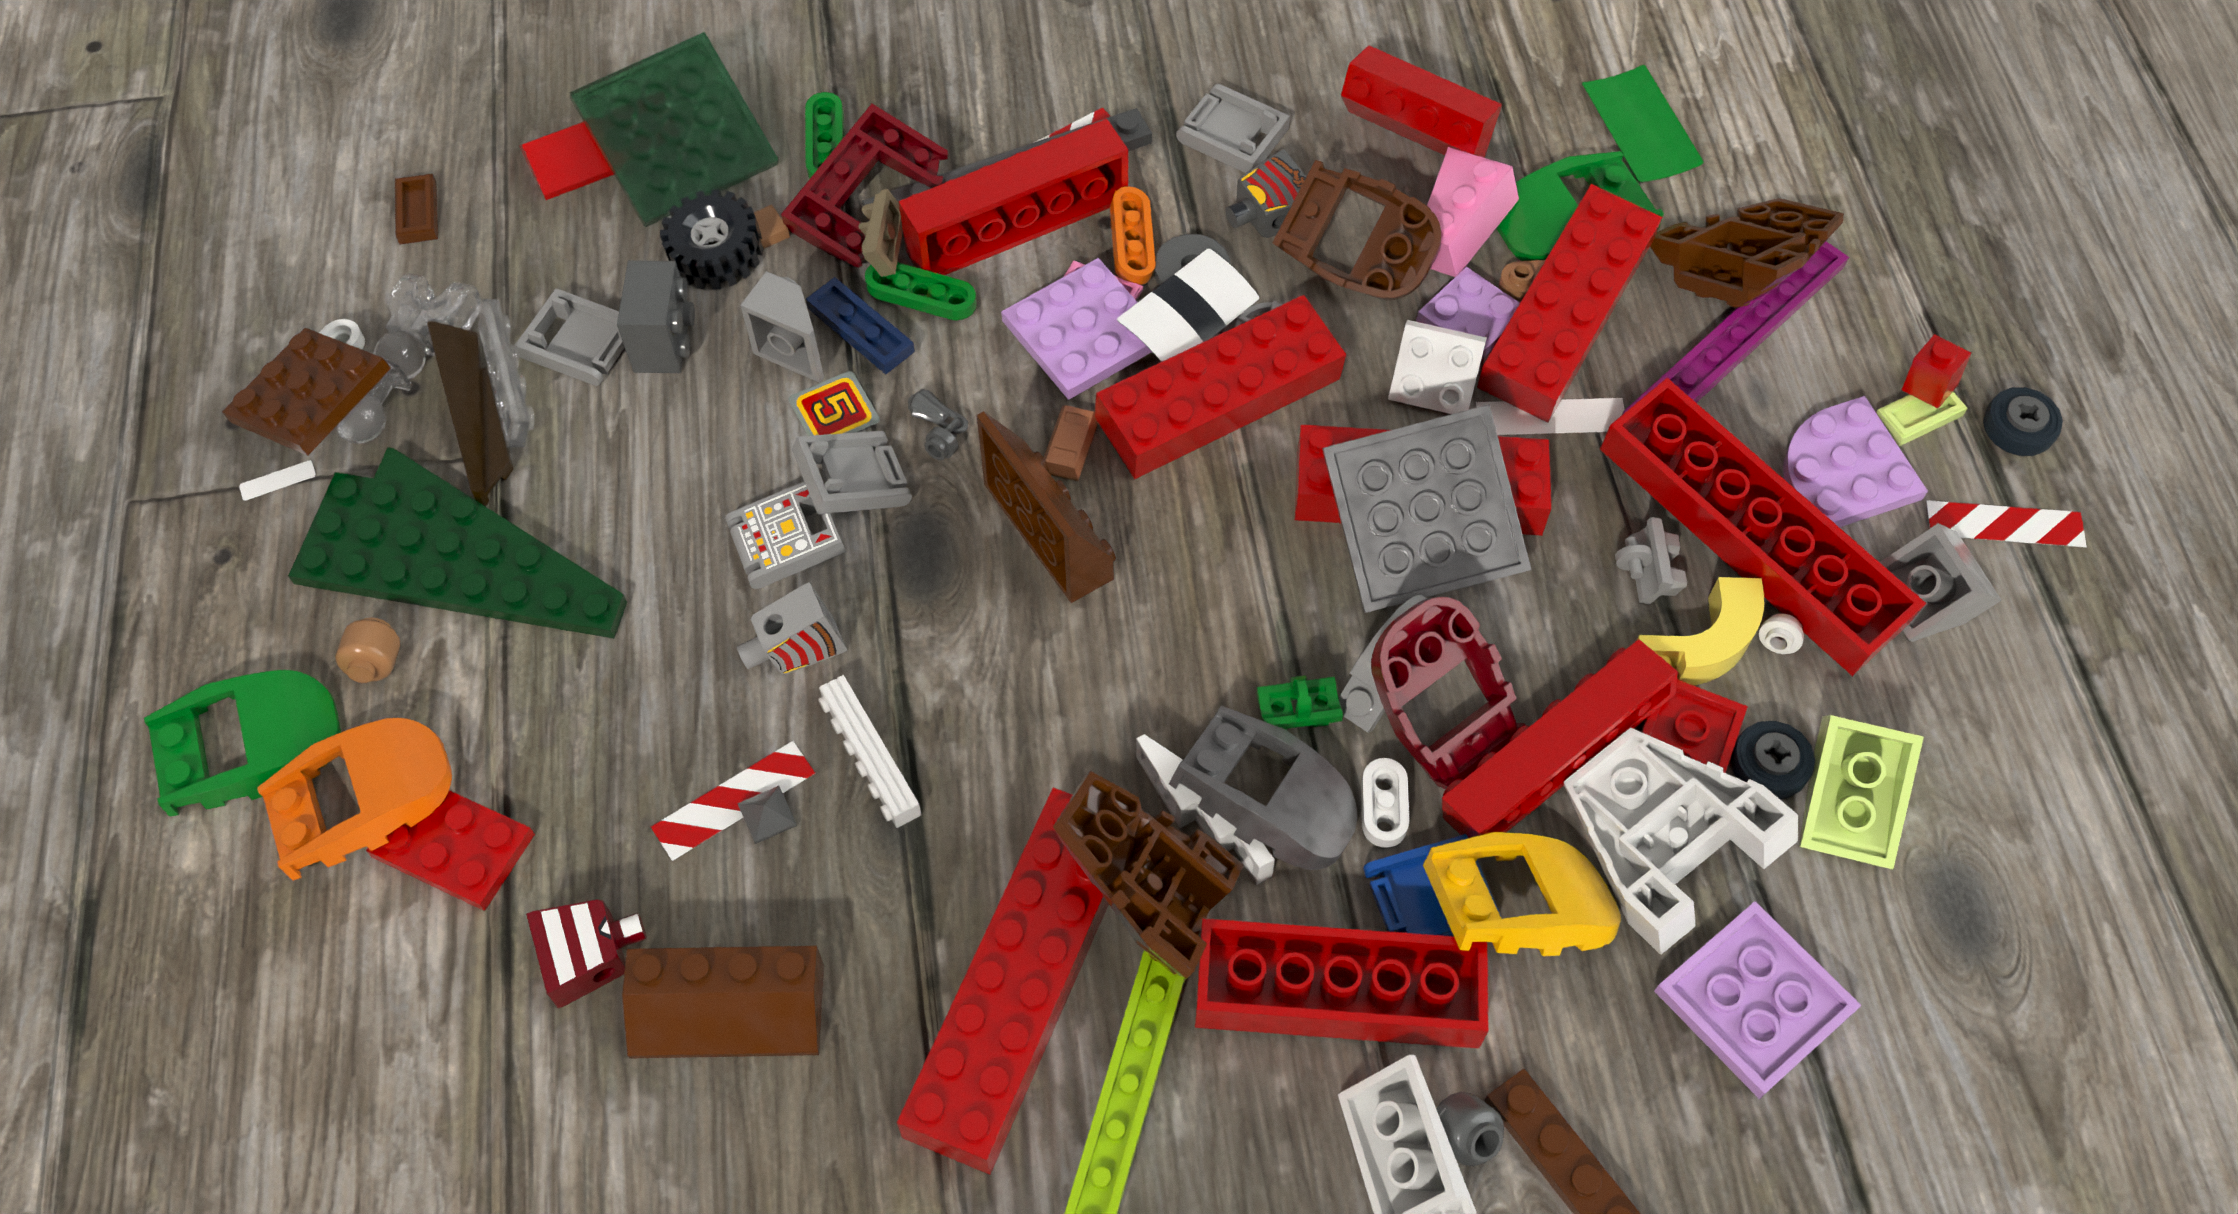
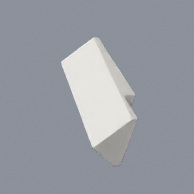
(1403, 1144)

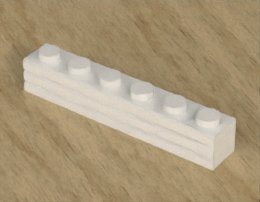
(870, 751)

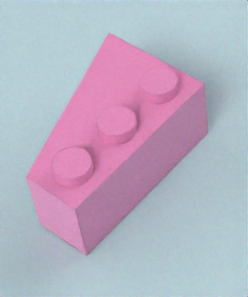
(1469, 203)

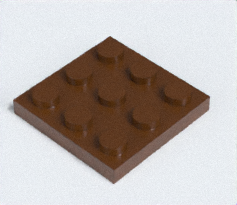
(306, 390)

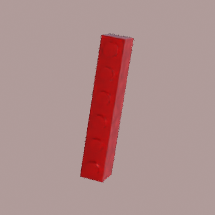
(1560, 742)

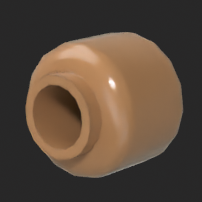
(368, 650)

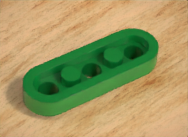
(822, 128)
(944, 295)

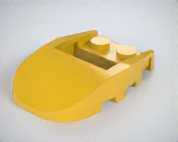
(1573, 888)

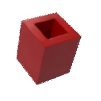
(1936, 371)

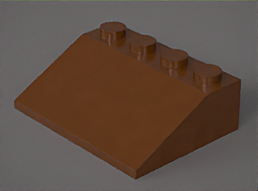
(1043, 511)

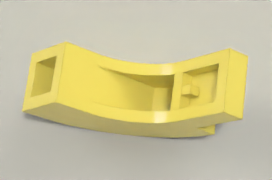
(1735, 616)

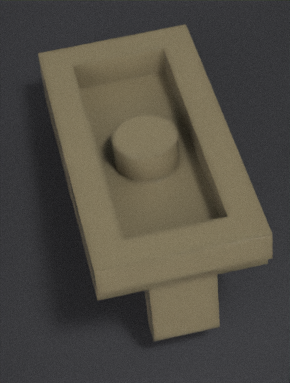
(882, 233)

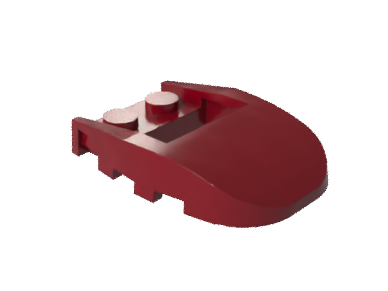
(1418, 652)

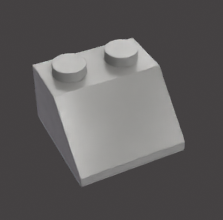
(782, 326)
(1945, 577)

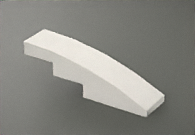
(1182, 803)

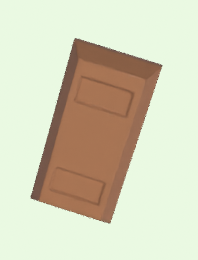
(1070, 442)

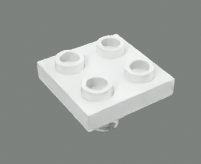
(1436, 368)

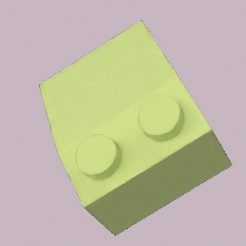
(1859, 790)

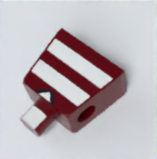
(581, 947)

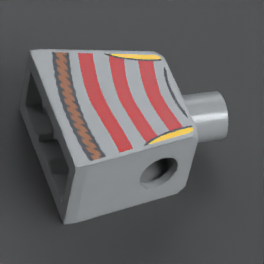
(793, 633)

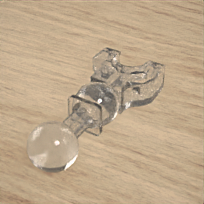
(407, 344)

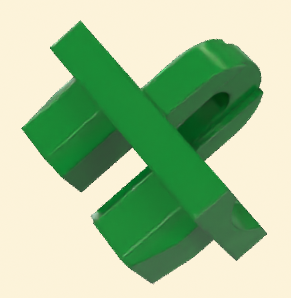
(1315, 705)

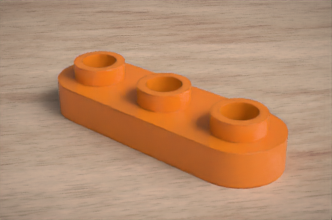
(1134, 258)

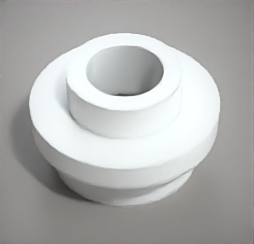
(1782, 634)

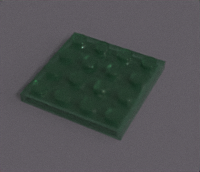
(673, 127)

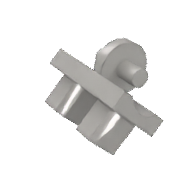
(1648, 560)

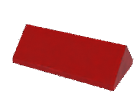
(565, 160)

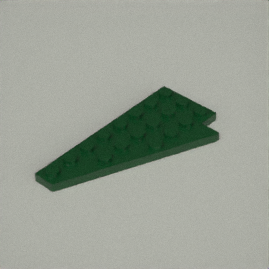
(438, 548)

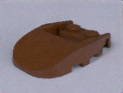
(1394, 254)

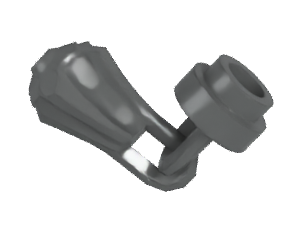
(939, 440)

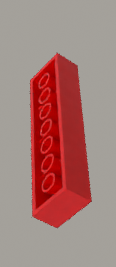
(1761, 525)
(1006, 1003)

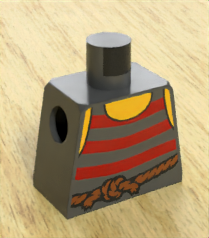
(1266, 194)

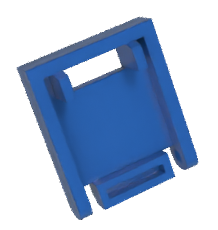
(1406, 894)

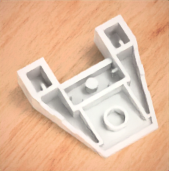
(1662, 816)

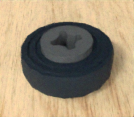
(2021, 437)
(1754, 758)

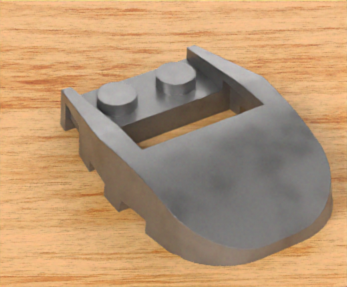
(1307, 815)

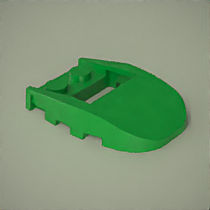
(1547, 205)
(278, 720)

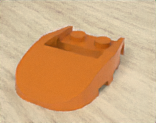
(396, 777)

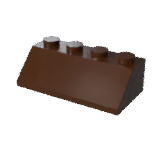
(723, 1001)

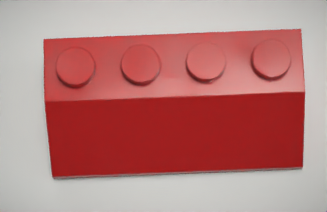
(1418, 104)

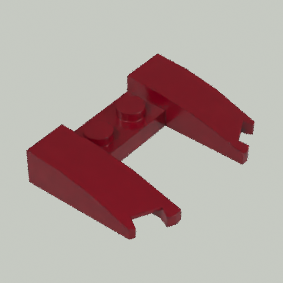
(873, 138)

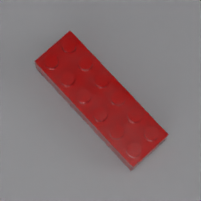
(1014, 199)
(1569, 303)
(1219, 386)
(1524, 459)
(1342, 984)

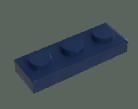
(860, 325)

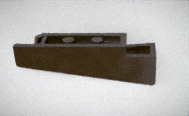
(472, 408)

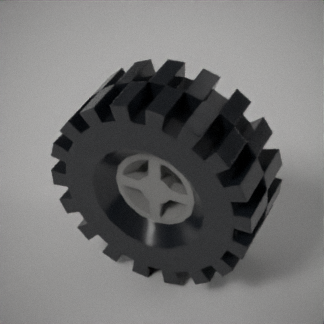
(712, 239)

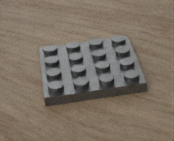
(1426, 508)

